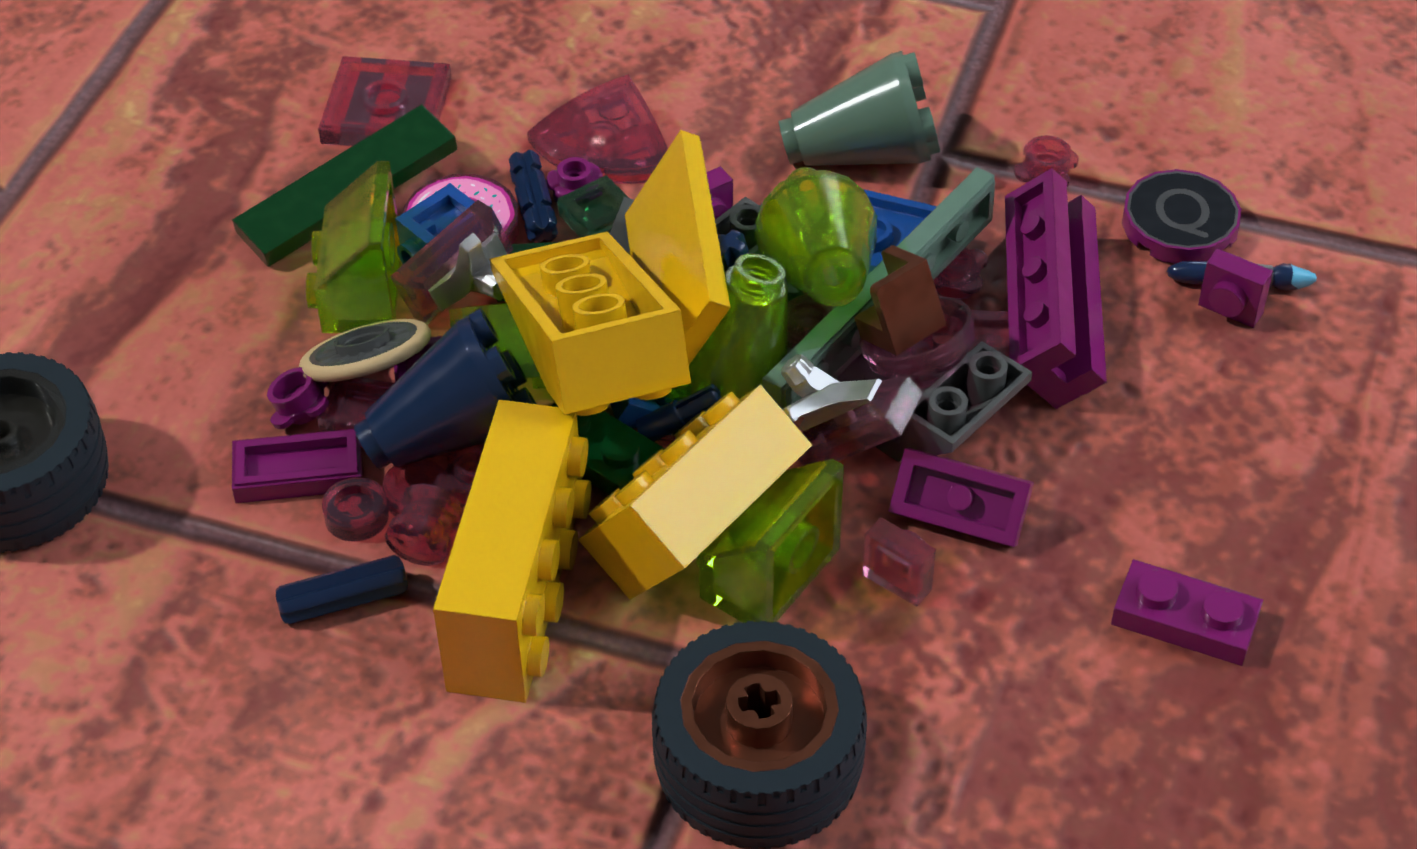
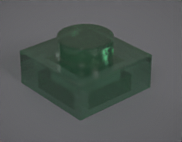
(591, 207)

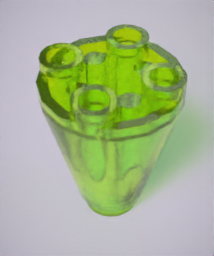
(819, 233)
(749, 336)

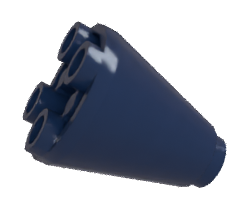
(444, 397)

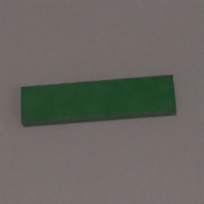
(293, 213)

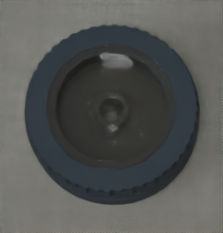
(48, 451)

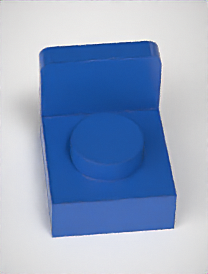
(428, 219)

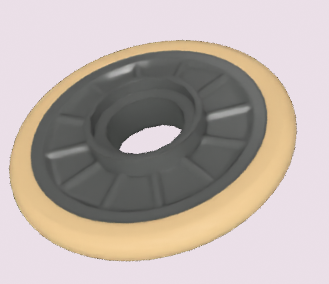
(365, 350)

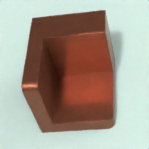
(904, 304)

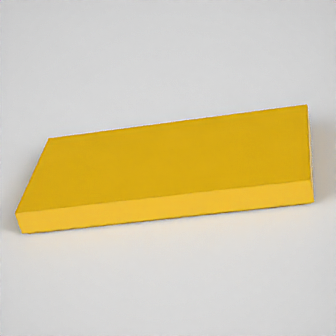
(677, 239)

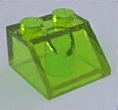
(356, 255)
(775, 545)

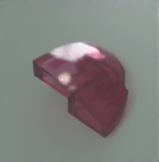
(606, 128)

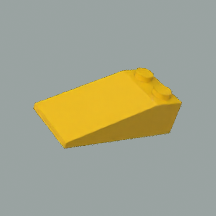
(593, 323)

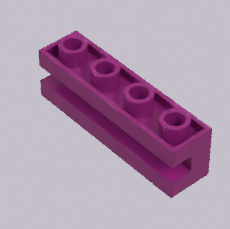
(1054, 289)

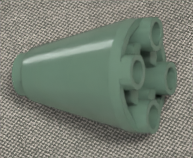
(865, 119)

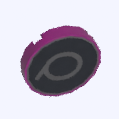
(1181, 215)

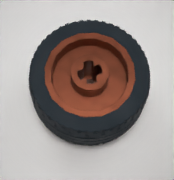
(759, 734)

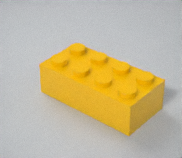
(512, 552)

